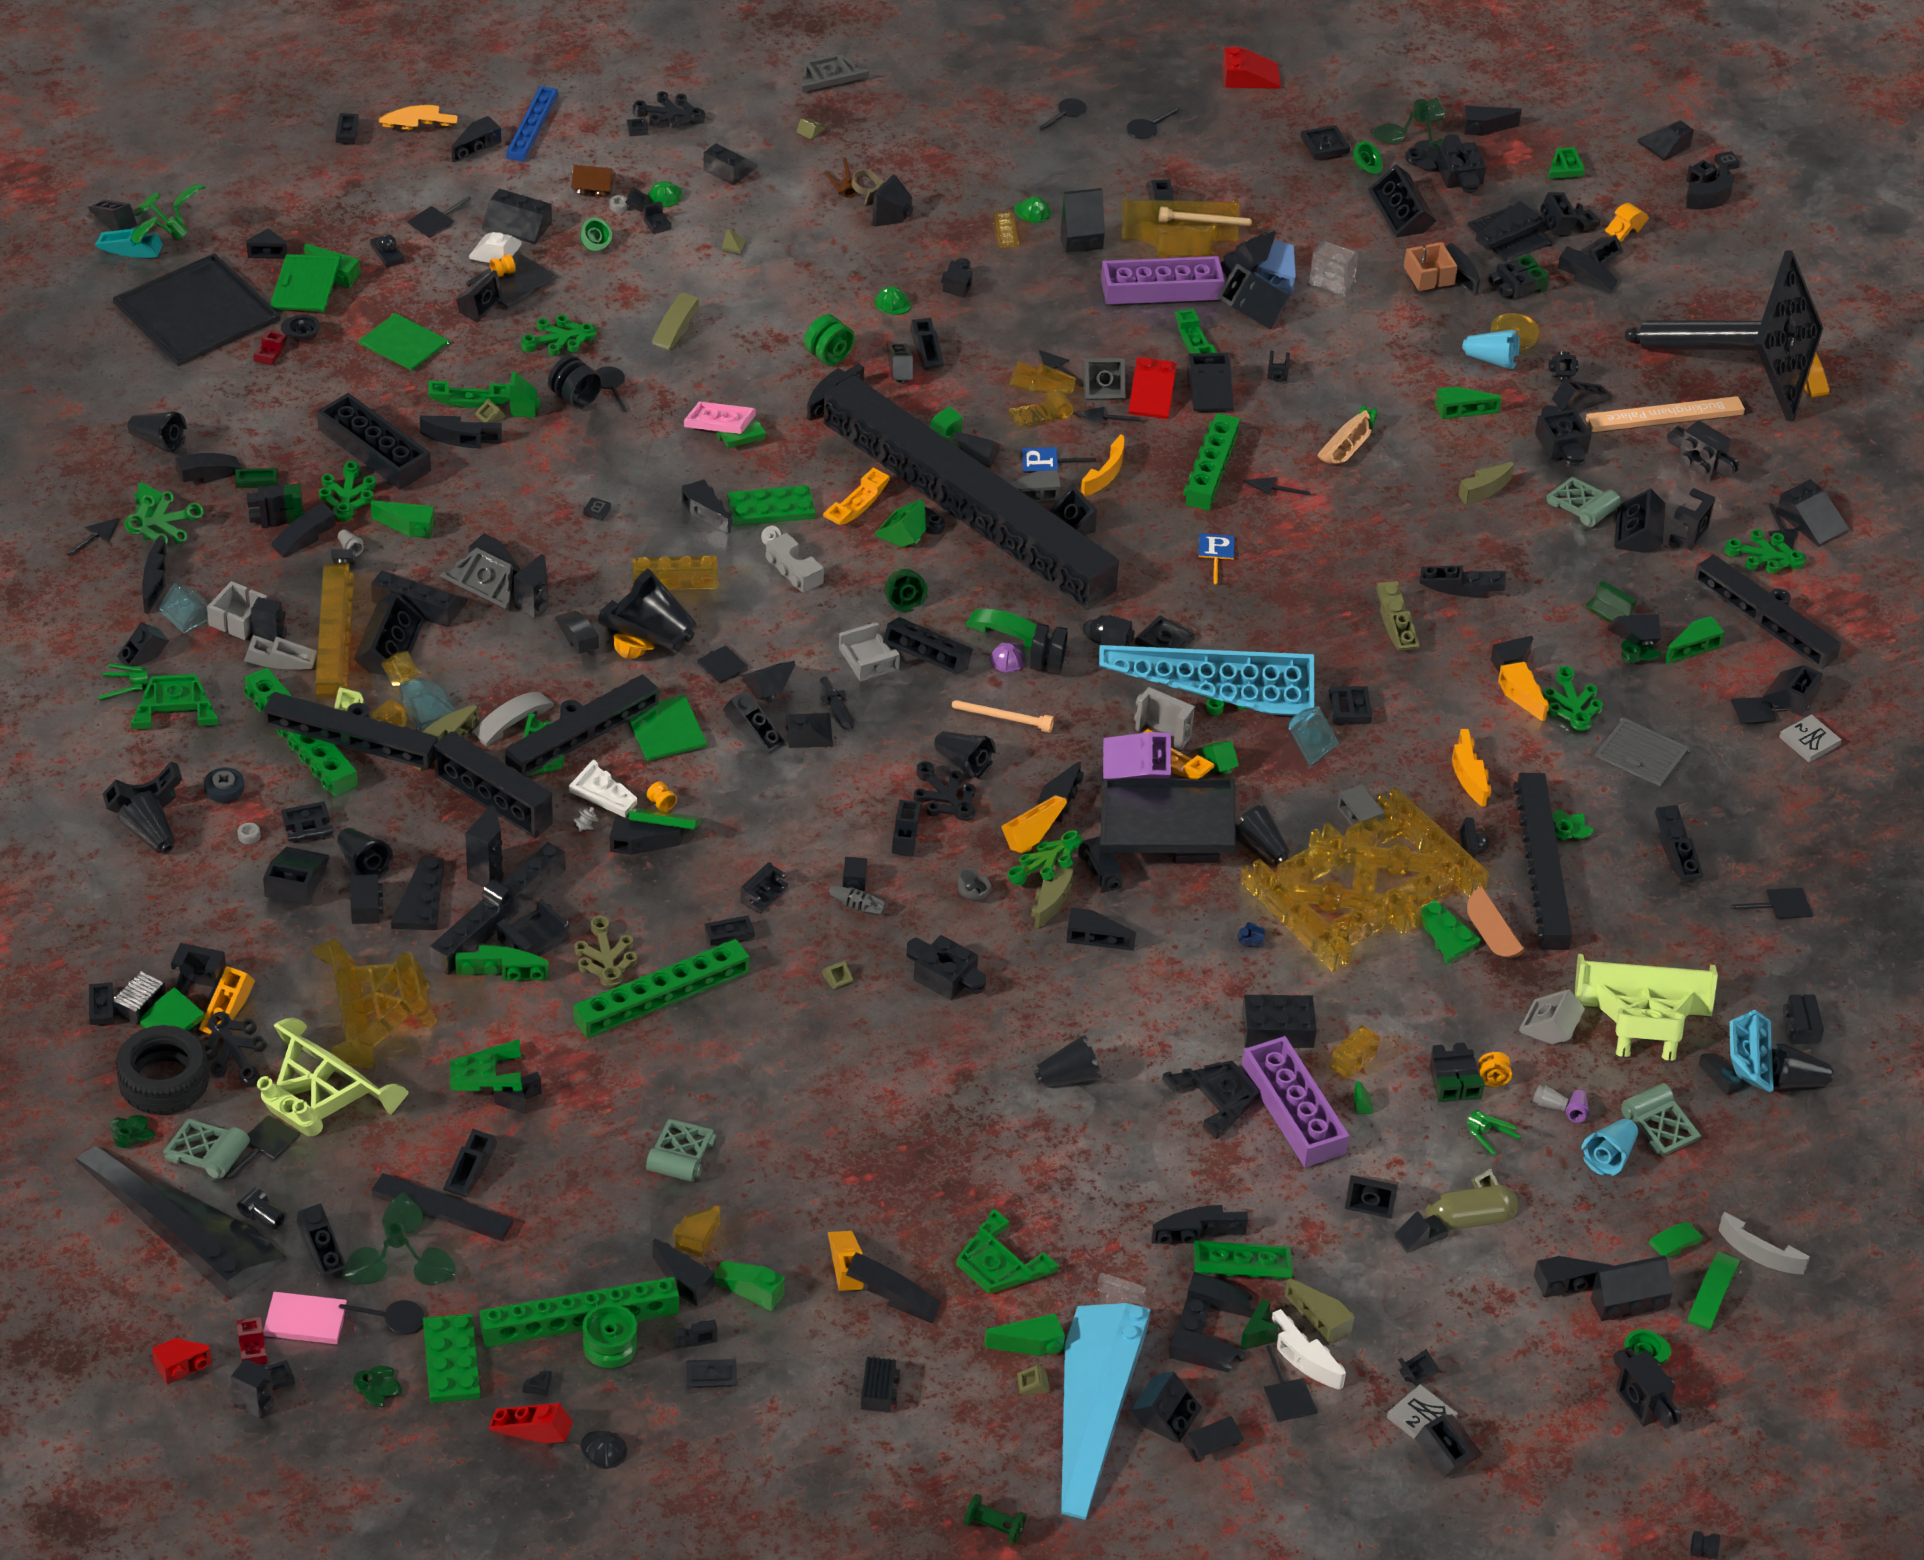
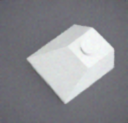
(495, 246)

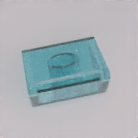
(184, 607)

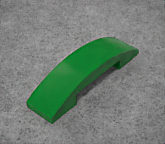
(1191, 333)
(468, 397)
(1004, 622)
(1713, 1290)

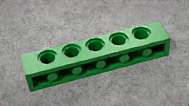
(1211, 461)

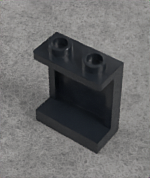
(535, 932)

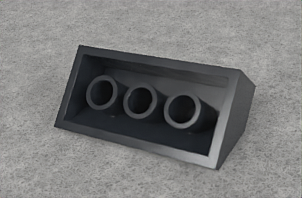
(1402, 203)
(431, 602)
(390, 631)

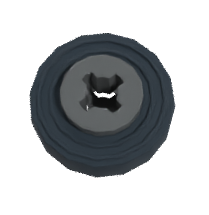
(224, 784)

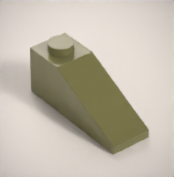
(1322, 1311)

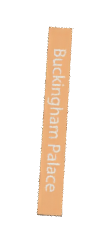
(1665, 414)

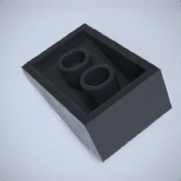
(1082, 220)
(1812, 513)

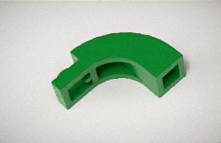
(946, 423)

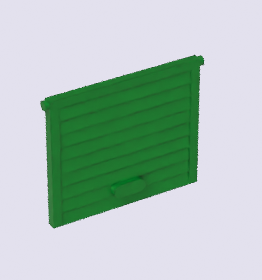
(305, 282)
(403, 341)
(667, 729)

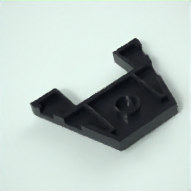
(1224, 1087)

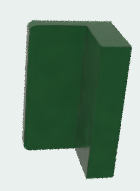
(1610, 602)

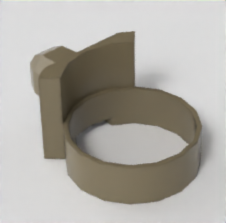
(865, 191)

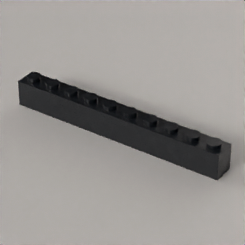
(1543, 861)

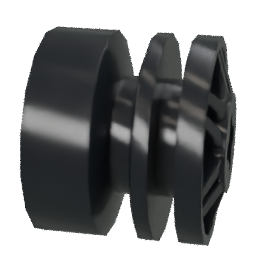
(575, 381)

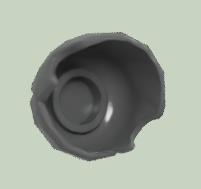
(972, 885)

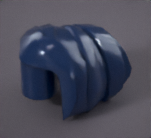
(1251, 935)

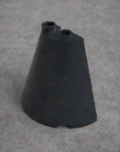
(650, 615)

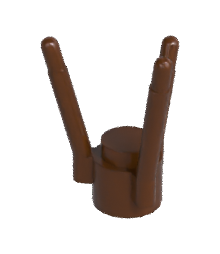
(845, 187)

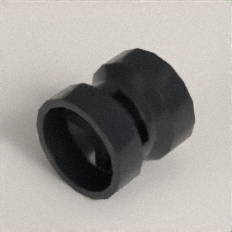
(1707, 1545)

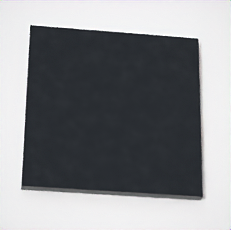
(196, 309)
(1168, 816)

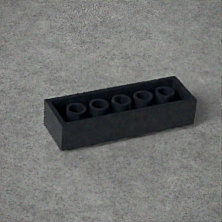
(374, 441)
(493, 783)

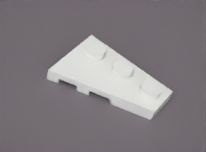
(602, 790)

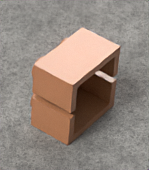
(1436, 268)

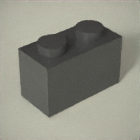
(1358, 805)

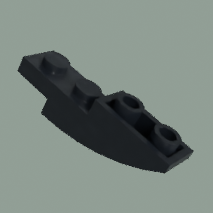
(816, 401)
(461, 434)
(1457, 582)
(1676, 843)
(1191, 1223)

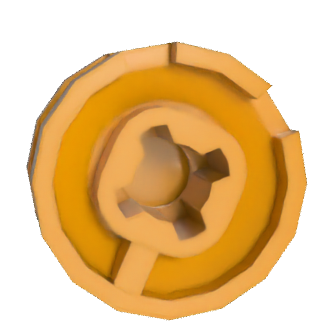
(1495, 1071)

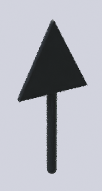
(1055, 362)
(1096, 415)
(1267, 484)
(102, 530)
(1789, 534)

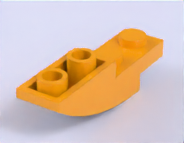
(409, 116)
(1470, 770)

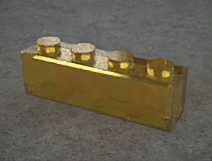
(680, 571)

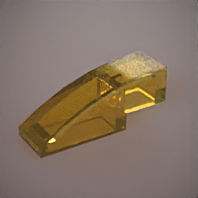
(1041, 378)

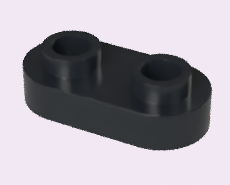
(934, 522)

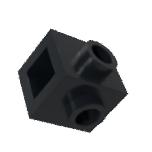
(1570, 363)

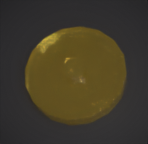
(1526, 327)

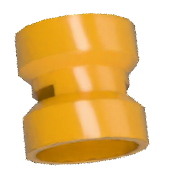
(503, 265)
(659, 794)

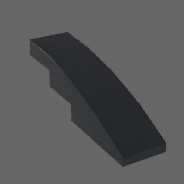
(153, 577)
(893, 1286)

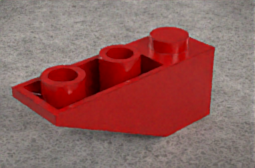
(535, 1422)

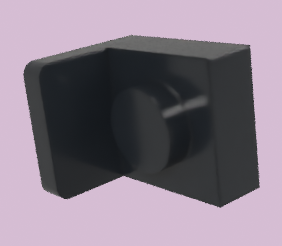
(655, 218)

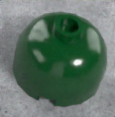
(905, 590)

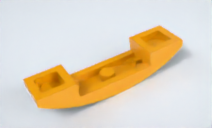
(1097, 480)
(860, 499)
(1186, 766)

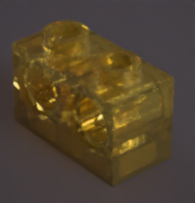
(1355, 1052)

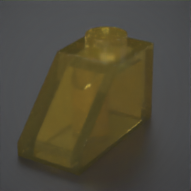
(697, 1230)

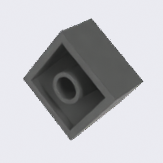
(1103, 378)

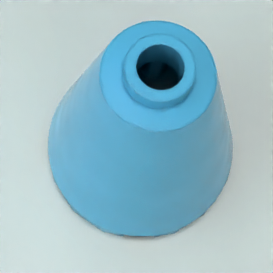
(1494, 347)
(1610, 1147)

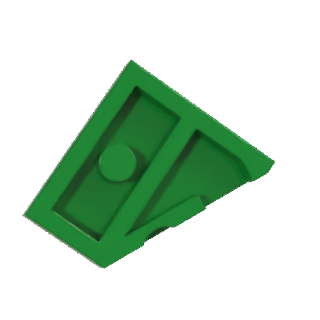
(1566, 164)

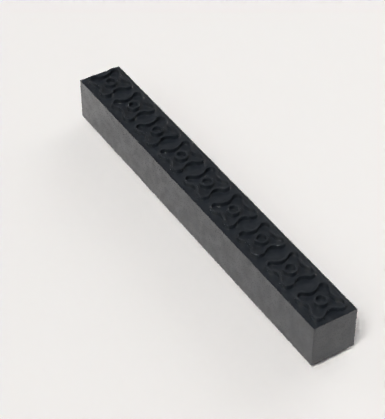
(971, 492)

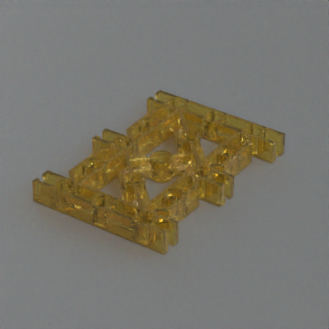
(1289, 889)

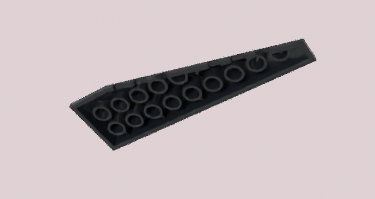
(211, 1241)

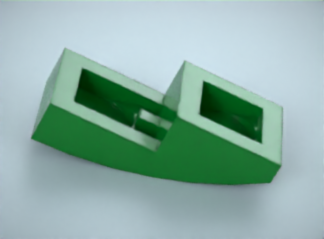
(1674, 1239)

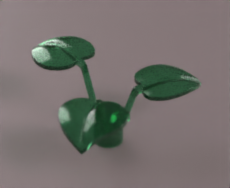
(1423, 111)
(401, 1216)

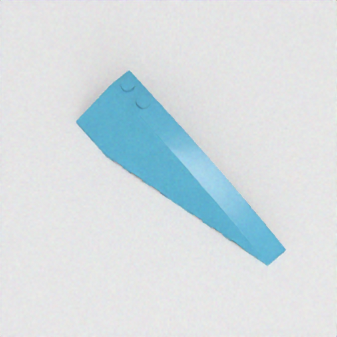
(1248, 679)
(1097, 1375)

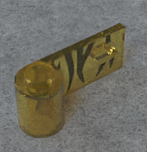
(1055, 407)

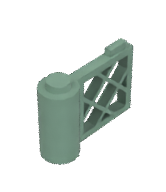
(1593, 508)
(1649, 1106)
(220, 1152)
(675, 1161)

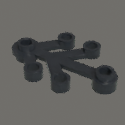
(670, 111)
(962, 810)
(232, 1044)

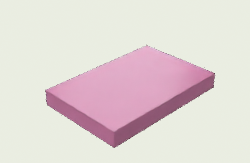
(719, 417)
(304, 1318)

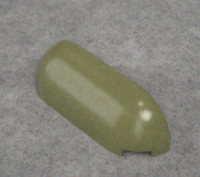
(1475, 1207)

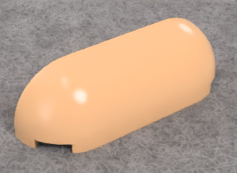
(1346, 440)

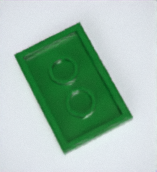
(665, 818)

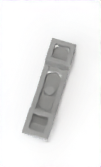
(508, 714)
(1761, 1251)

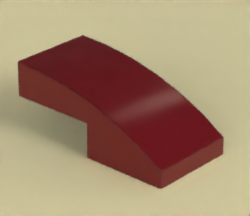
(270, 348)
(251, 1340)

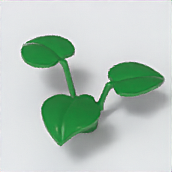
(173, 225)

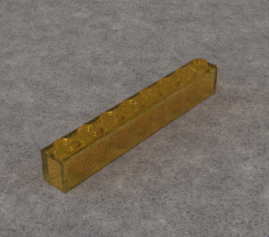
(333, 630)

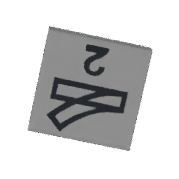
(1810, 738)
(1418, 1410)

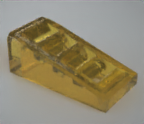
(1005, 228)

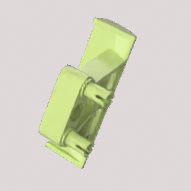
(1646, 999)
(307, 1119)

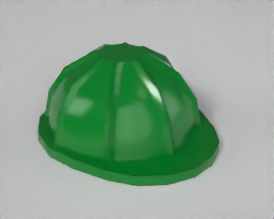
(1367, 157)
(666, 193)
(1033, 210)
(595, 234)
(892, 301)
(1644, 1340)

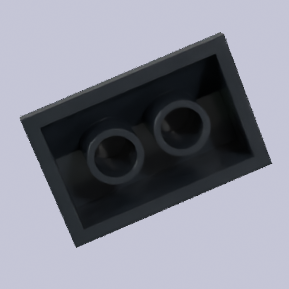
(517, 216)
(1640, 523)
(484, 849)
(1632, 1288)

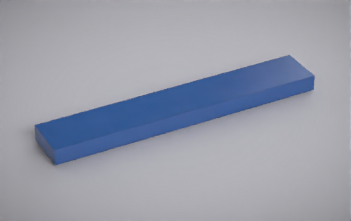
(532, 124)

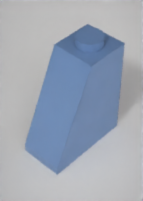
(1280, 266)

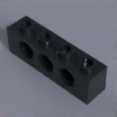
(928, 645)

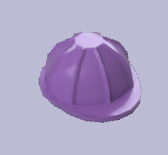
(1008, 657)

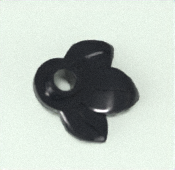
(1422, 155)

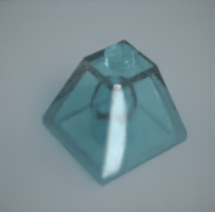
(424, 702)
(1312, 734)

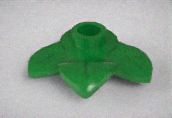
(1570, 826)

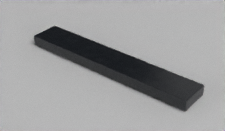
(445, 1207)

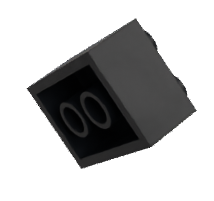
(1279, 1016)

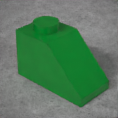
(523, 397)
(1220, 754)

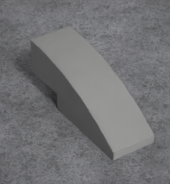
(279, 654)

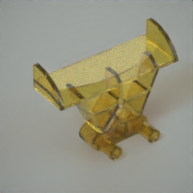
(1178, 237)
(390, 1009)

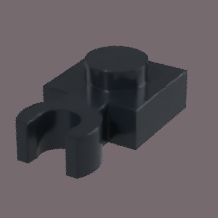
(1587, 219)
(699, 1334)

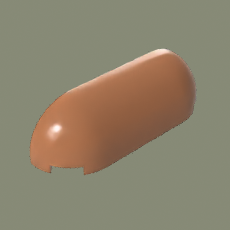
(1493, 925)

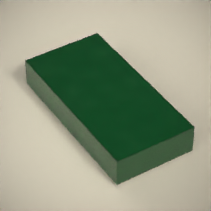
(256, 477)

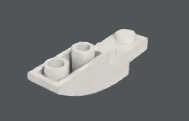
(1308, 1357)

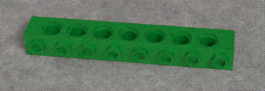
(321, 756)
(661, 988)
(567, 1312)

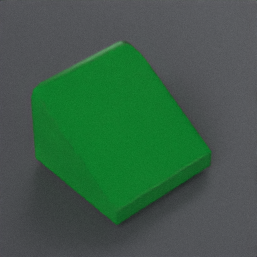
(1362, 1099)

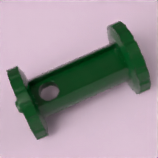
(994, 1519)

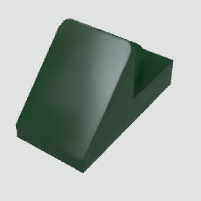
(1259, 1329)

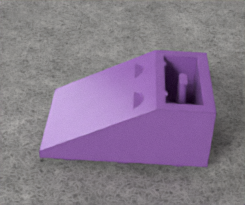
(1137, 756)

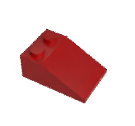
(1249, 70)
(1152, 388)

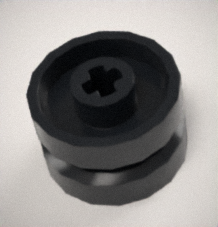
(1046, 648)

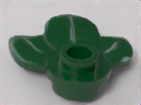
(1634, 653)
(130, 1130)
(378, 1384)

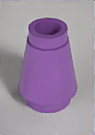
(1578, 1107)

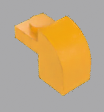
(1627, 218)

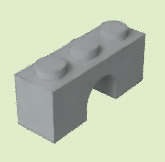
(784, 555)

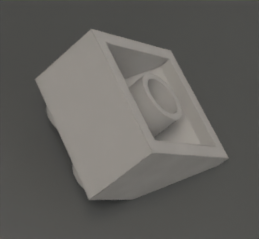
(1553, 1017)

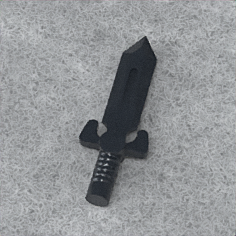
(837, 704)

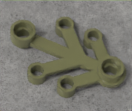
(609, 975)

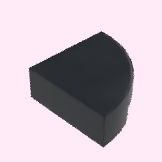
(538, 1384)

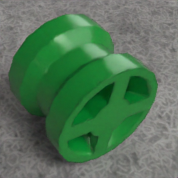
(1372, 413)

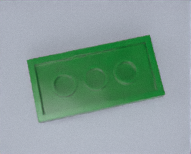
(771, 505)
(1243, 1259)
(451, 1358)

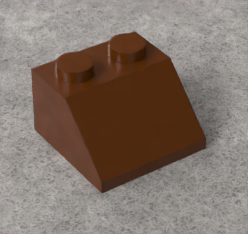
(592, 179)

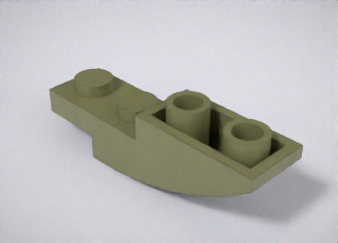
(1395, 617)
(458, 722)
(1052, 895)

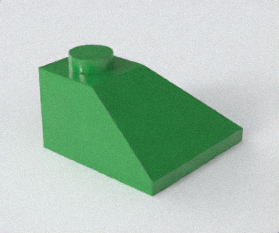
(904, 525)

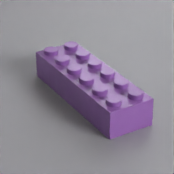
(1162, 280)
(1295, 1101)

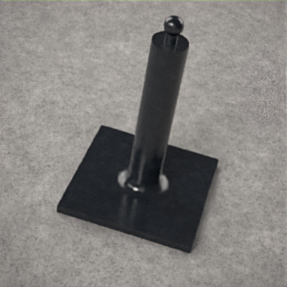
(1783, 339)

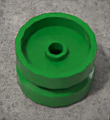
(829, 340)
(609, 1336)

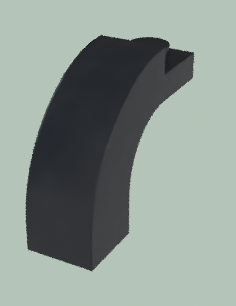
(1712, 194)
(163, 786)

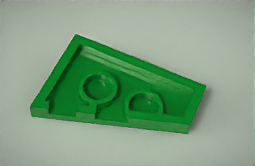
(1448, 932)

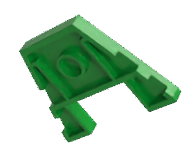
(174, 694)
(480, 1069)
(994, 1265)

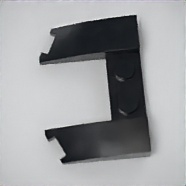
(1188, 1341)

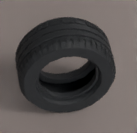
(163, 1095)

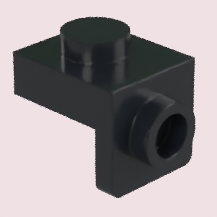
(1418, 1368)

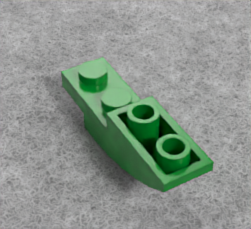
(509, 962)

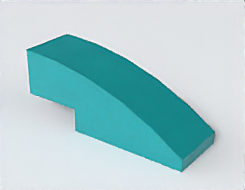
(120, 243)

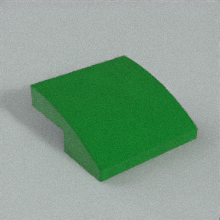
(752, 433)
(173, 1010)

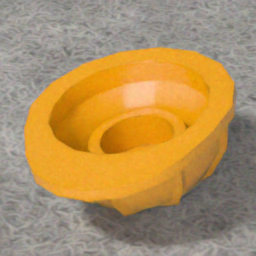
(630, 647)

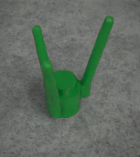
(136, 675)
(1481, 1122)

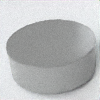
(618, 204)
(248, 833)

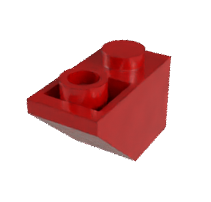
(180, 1357)

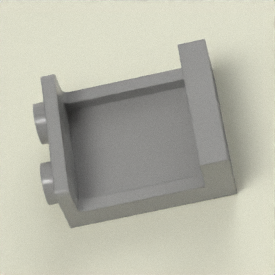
(867, 653)
(1165, 715)

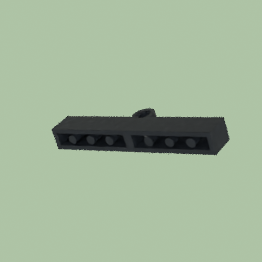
(1768, 611)
(581, 724)
(350, 729)
(498, 903)

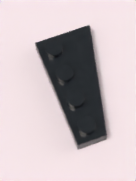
(422, 897)

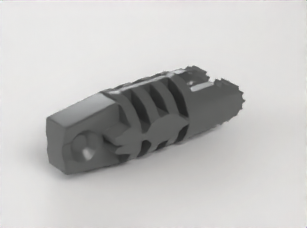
(858, 900)

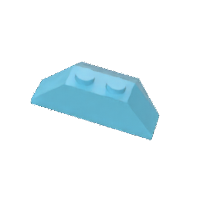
(1752, 1049)

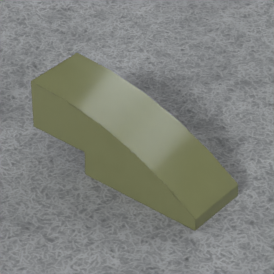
(676, 320)
(1485, 483)

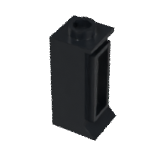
(1102, 865)

